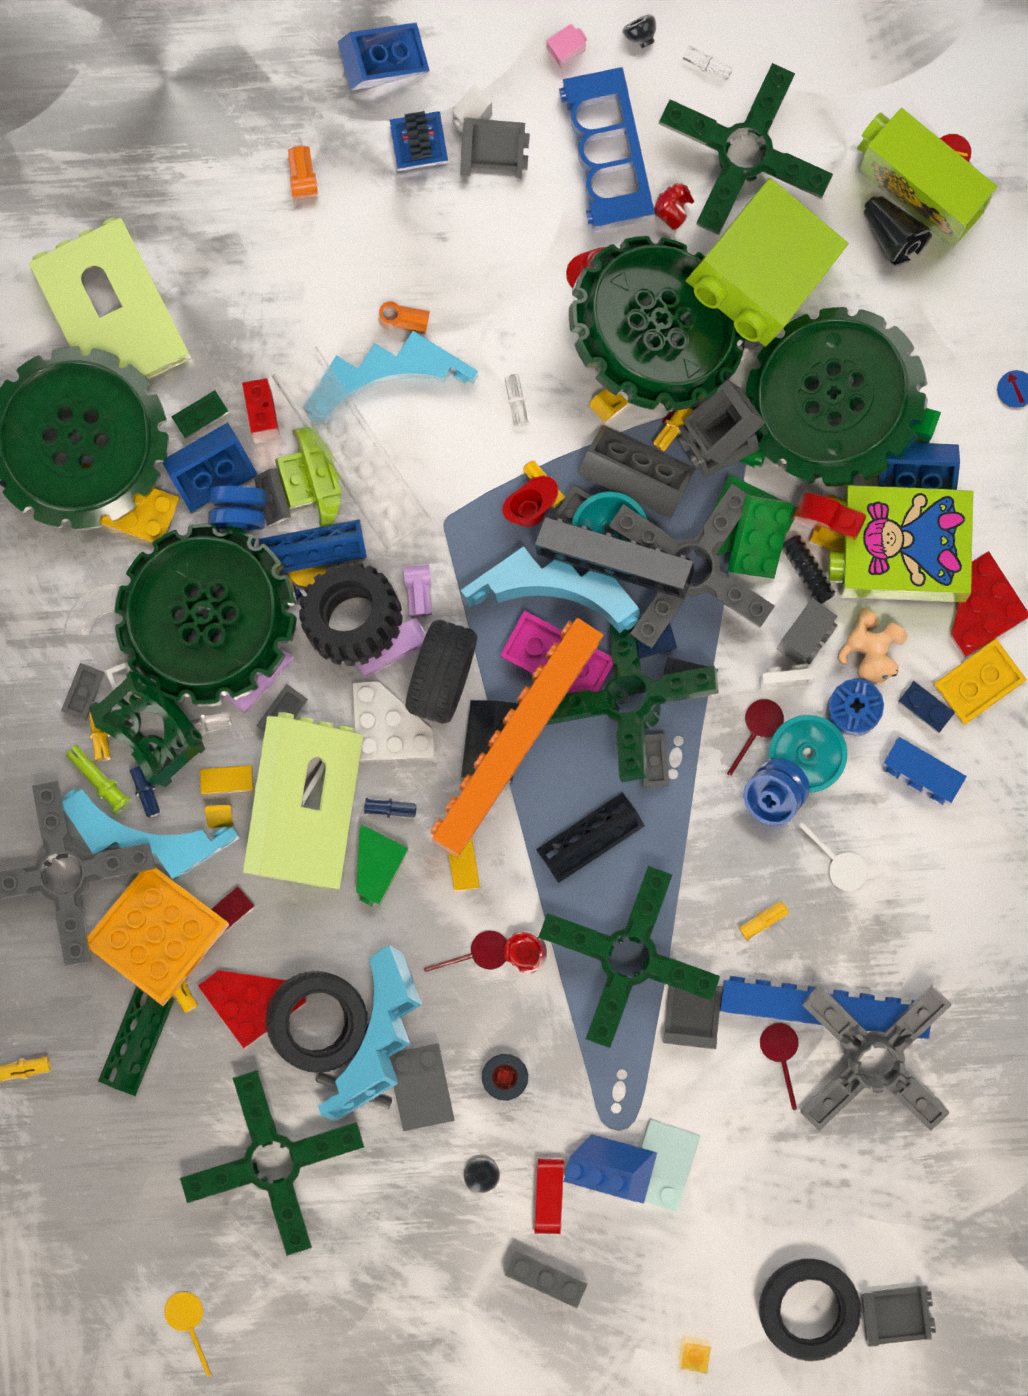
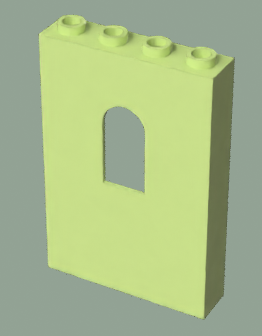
(139, 330)
(296, 840)

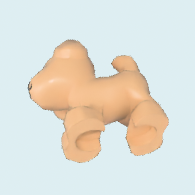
(876, 665)

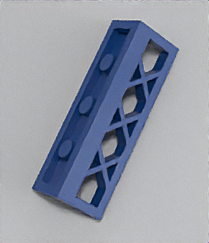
(315, 550)

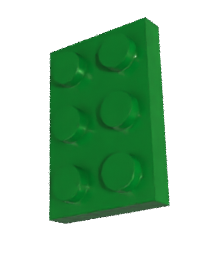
(760, 537)

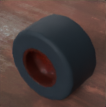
(505, 1077)

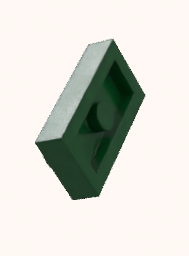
(200, 414)

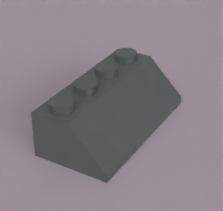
(636, 471)

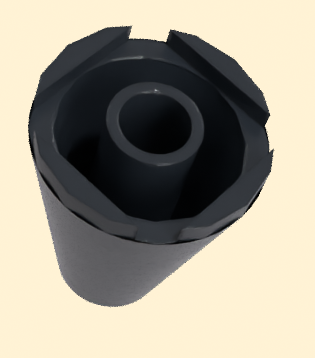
(896, 230)

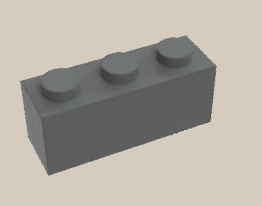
(546, 1279)

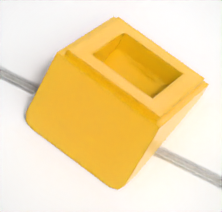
(607, 404)
(219, 816)

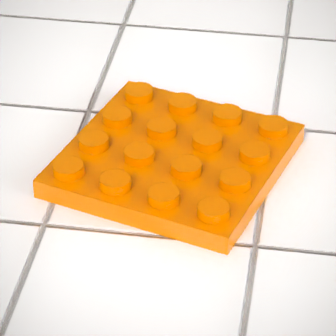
(156, 934)

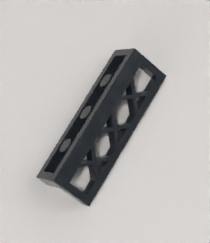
(593, 841)

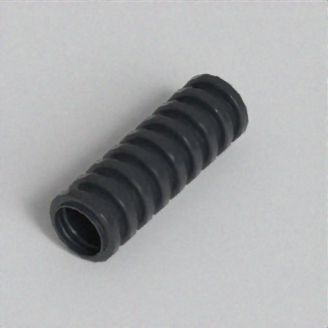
(808, 569)

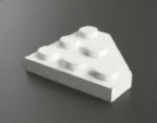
(388, 726)

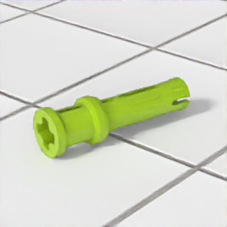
(105, 788)

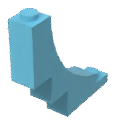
(415, 360)
(523, 577)
(175, 852)
(371, 1068)

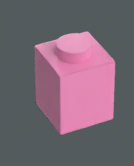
(566, 44)

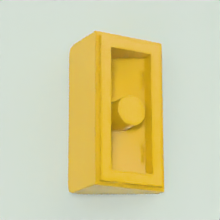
(226, 780)
(464, 869)

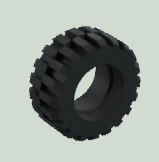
(333, 589)

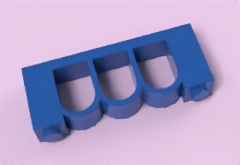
(596, 89)

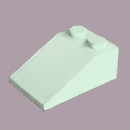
(672, 1164)

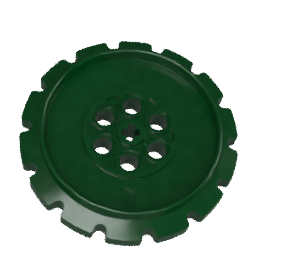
(620, 352)
(863, 437)
(118, 470)
(248, 642)

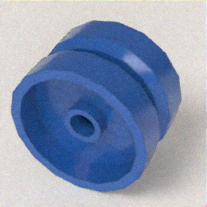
(237, 507)
(776, 791)

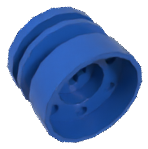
(845, 718)

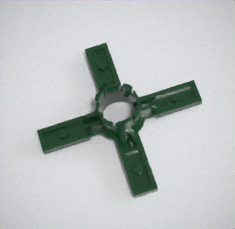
(756, 127)
(629, 678)
(638, 929)
(245, 1170)

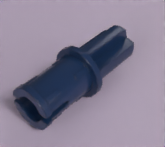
(145, 792)
(390, 808)

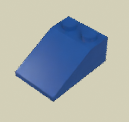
(382, 55)

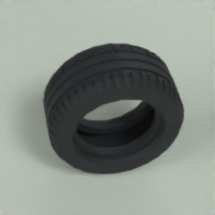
(441, 671)
(347, 1043)
(848, 1313)

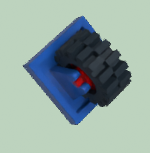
(418, 140)

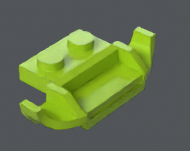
(310, 479)

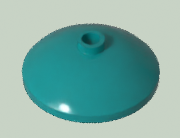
(601, 510)
(822, 738)

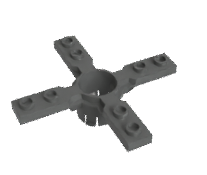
(706, 545)
(92, 867)
(858, 1041)

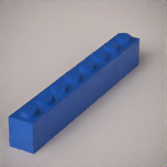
(786, 1004)

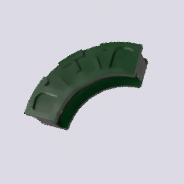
(175, 721)

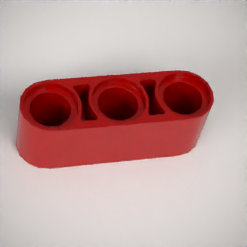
(549, 1196)

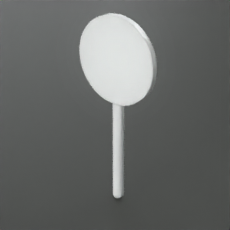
(847, 870)

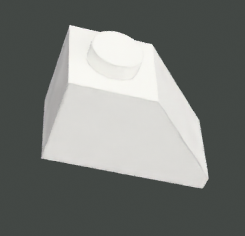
(472, 105)

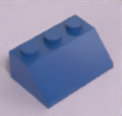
(209, 463)
(924, 467)
(611, 1168)

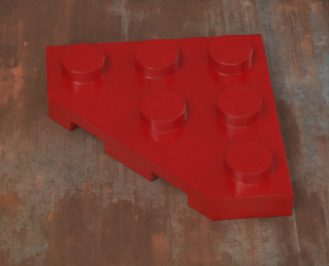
(989, 608)
(242, 1002)

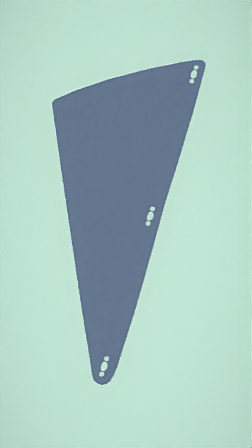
(576, 762)

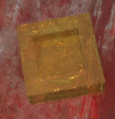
(695, 1357)

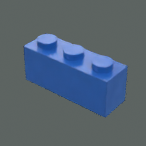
(923, 772)

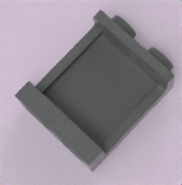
(494, 146)
(716, 431)
(692, 1019)
(897, 1315)

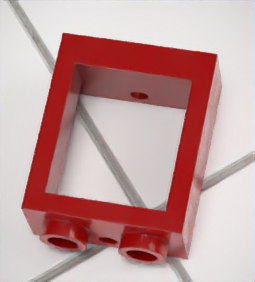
(261, 410)

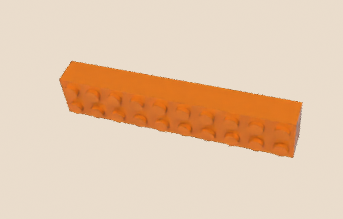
(517, 737)

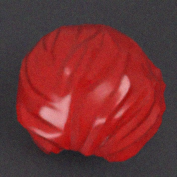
(671, 204)
(525, 951)

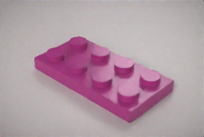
(532, 642)

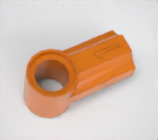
(302, 178)
(407, 318)

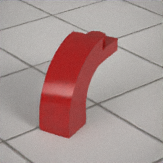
(819, 511)

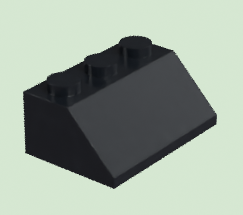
(483, 722)

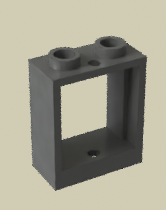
(709, 410)

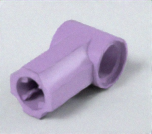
(417, 584)

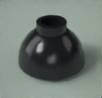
(641, 30)
(481, 1175)

